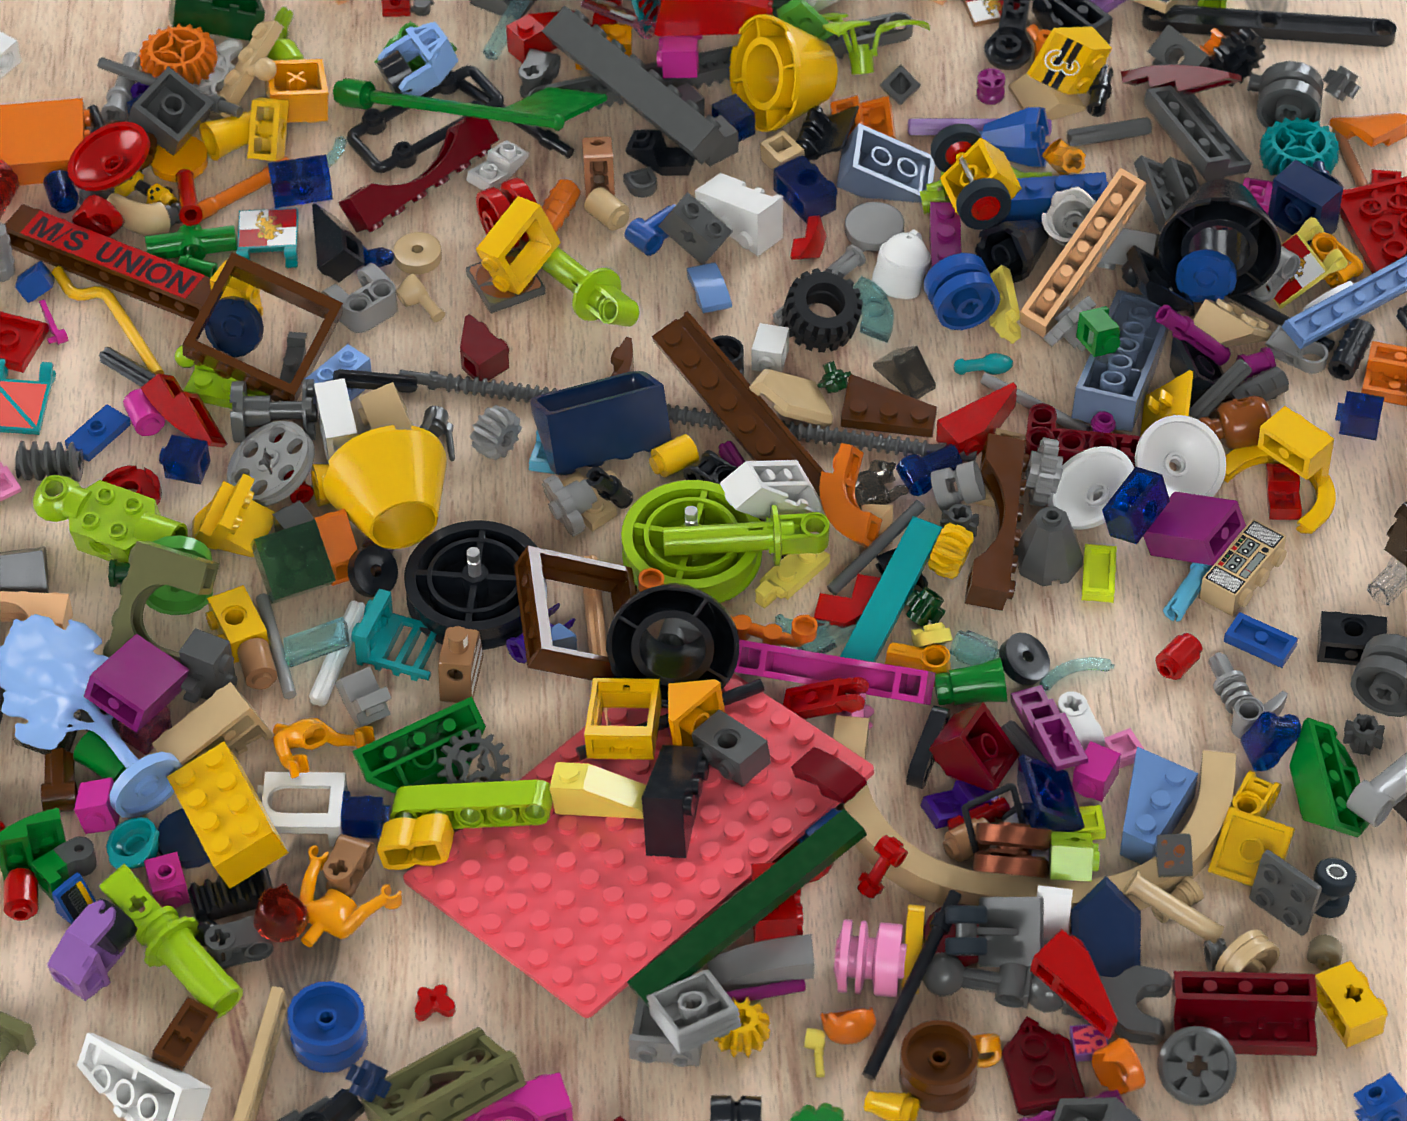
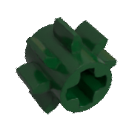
(925, 607)

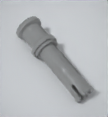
(120, 93)

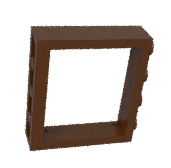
(278, 286)
(540, 564)

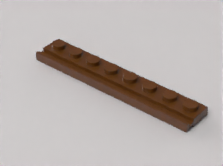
(730, 397)

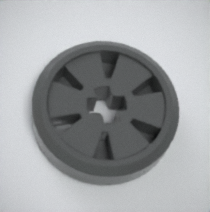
(1210, 1083)

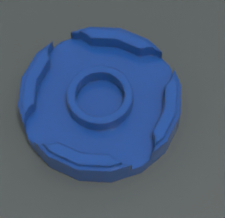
(1206, 275)

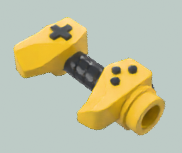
(154, 193)

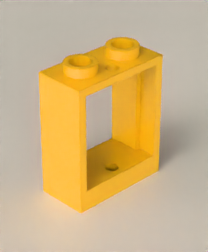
(519, 217)
(622, 741)

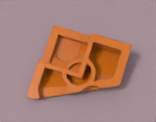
(1372, 128)

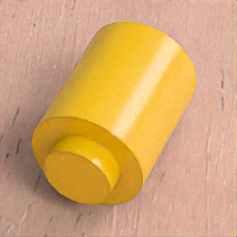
(674, 456)

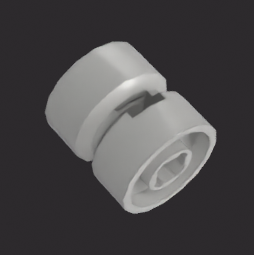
(968, 481)

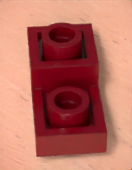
(833, 776)

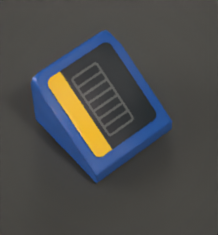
(72, 898)

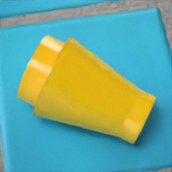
(892, 1105)

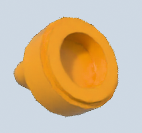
(988, 1043)

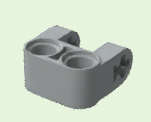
(369, 304)

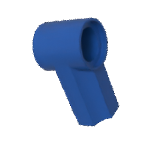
(646, 233)

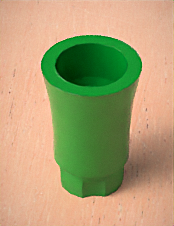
(972, 684)
(98, 756)

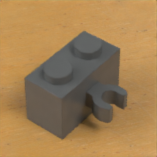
(209, 665)

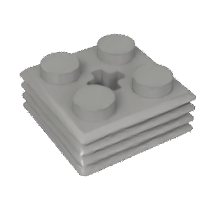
(694, 1011)

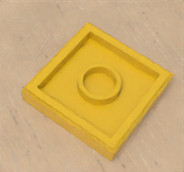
(1244, 841)

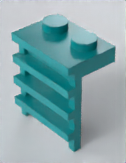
(378, 634)

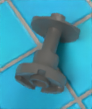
(260, 410)

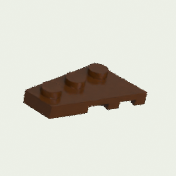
(885, 410)

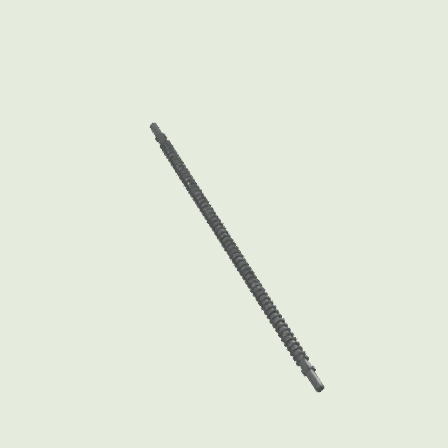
(436, 380)

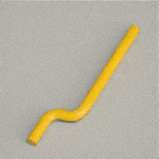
(117, 311)

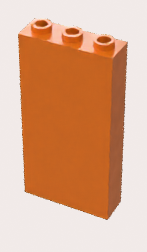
(41, 136)

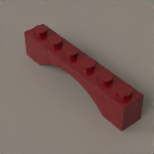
(374, 201)

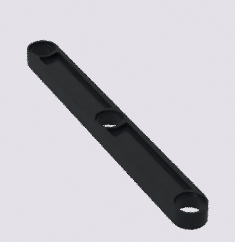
(1287, 25)

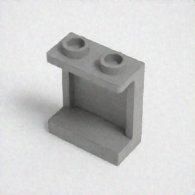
(651, 1045)

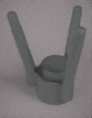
(437, 422)

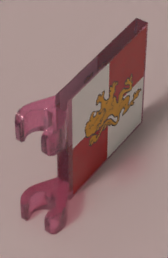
(619, 14)

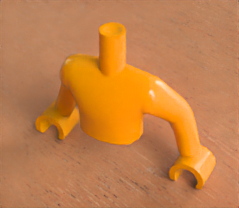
(311, 734)
(334, 910)

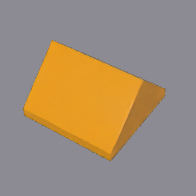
(691, 706)

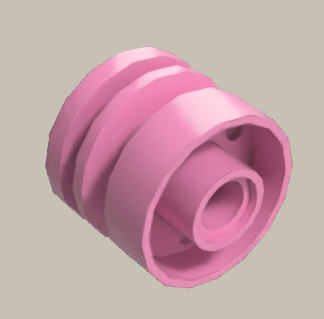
(870, 958)

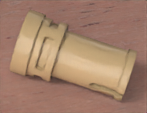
(1187, 892)

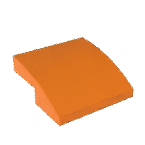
(873, 114)
(1387, 373)

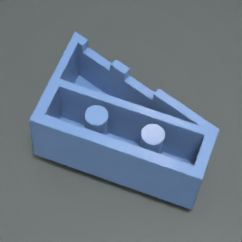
(1155, 803)

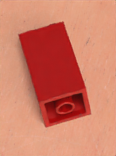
(707, 16)

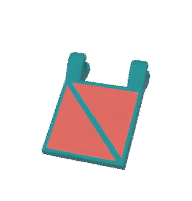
(24, 401)

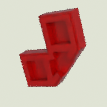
(844, 610)

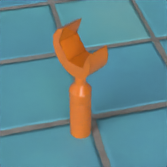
(1214, 41)

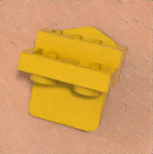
(232, 519)

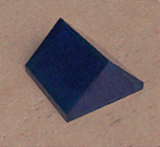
(1047, 796)

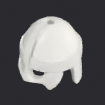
(1066, 210)
(902, 265)

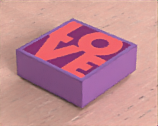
(1085, 1041)

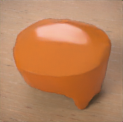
(1118, 1067)

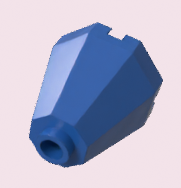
(1020, 136)

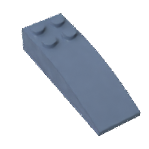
(1122, 379)

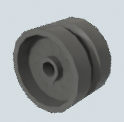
(1289, 91)
(1382, 675)

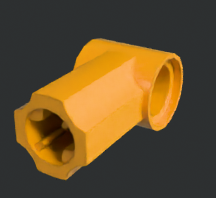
(1064, 158)
(931, 658)

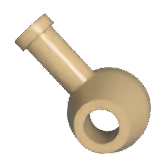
(413, 292)

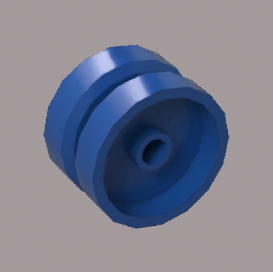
(961, 291)
(327, 1026)

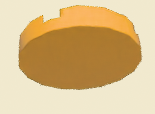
(191, 156)

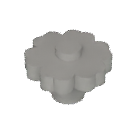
(1068, 324)
(569, 502)

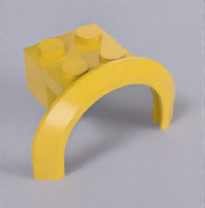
(1300, 447)

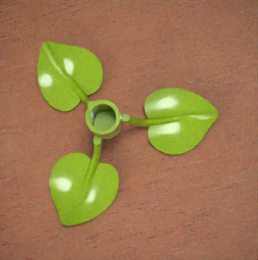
(860, 55)

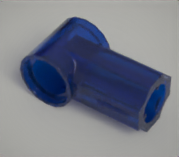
(917, 470)

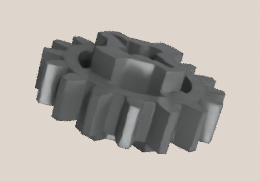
(459, 758)

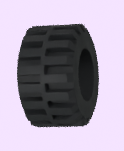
(827, 290)

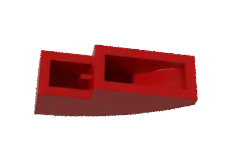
(183, 409)

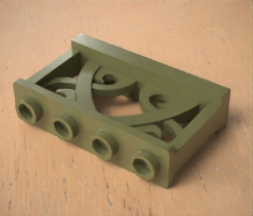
(481, 1077)

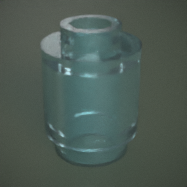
(973, 648)

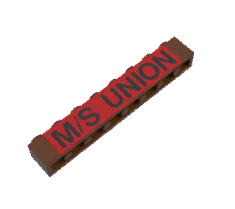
(108, 262)

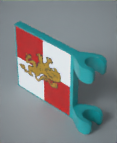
(269, 232)

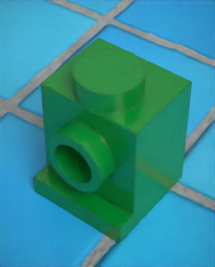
(1098, 331)

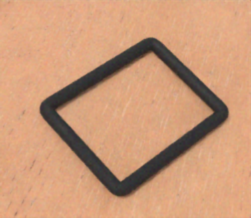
(966, 815)

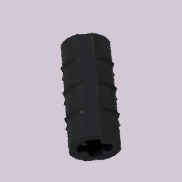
(1351, 349)

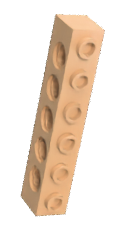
(1083, 252)

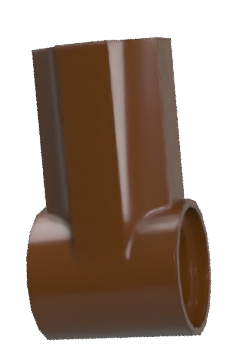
(60, 783)

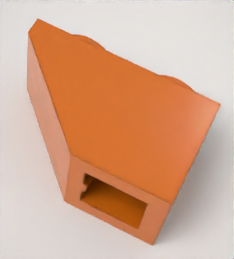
(338, 542)

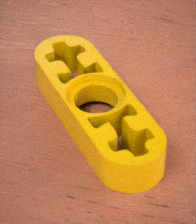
(913, 938)

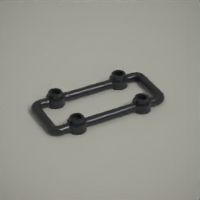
(403, 153)

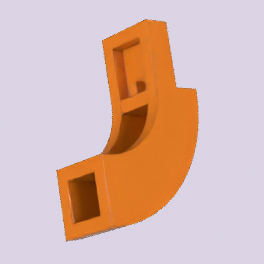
(839, 498)

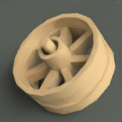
(1249, 954)

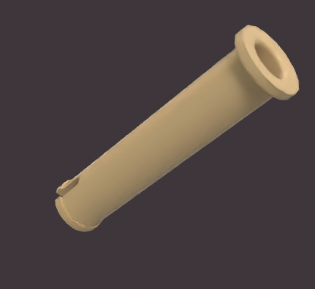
(1173, 907)

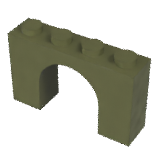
(150, 569)

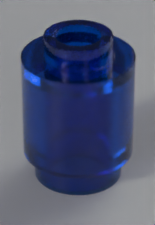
(60, 191)

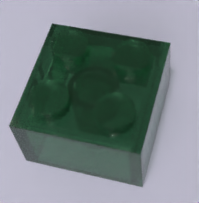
(293, 561)

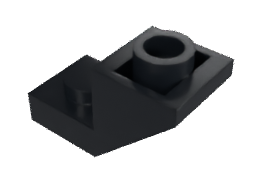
(651, 150)

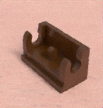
(184, 1034)

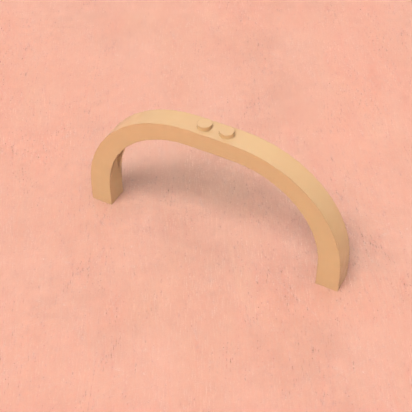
(934, 878)

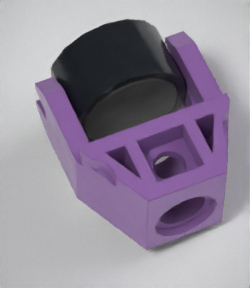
(91, 948)

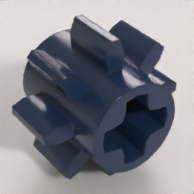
(368, 1081)

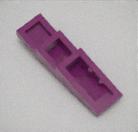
(1048, 728)

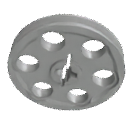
(281, 461)

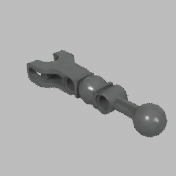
(1018, 986)

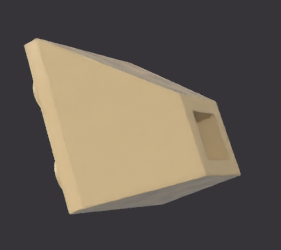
(1230, 324)

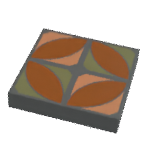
(493, 297)

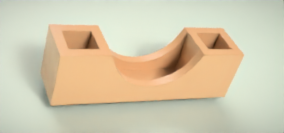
(24, 604)

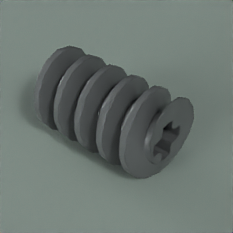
(48, 461)

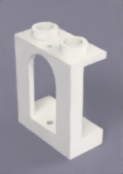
(306, 823)

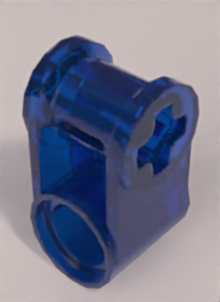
(1270, 739)

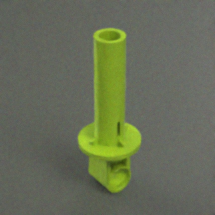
(595, 292)
(777, 534)

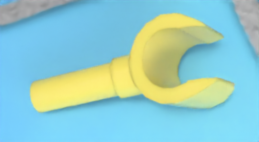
(816, 1040)

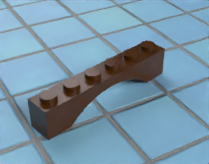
(1001, 469)

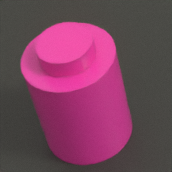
(142, 413)

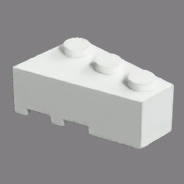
(747, 212)
(767, 483)

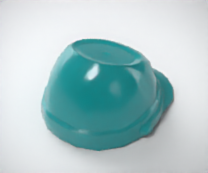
(133, 843)

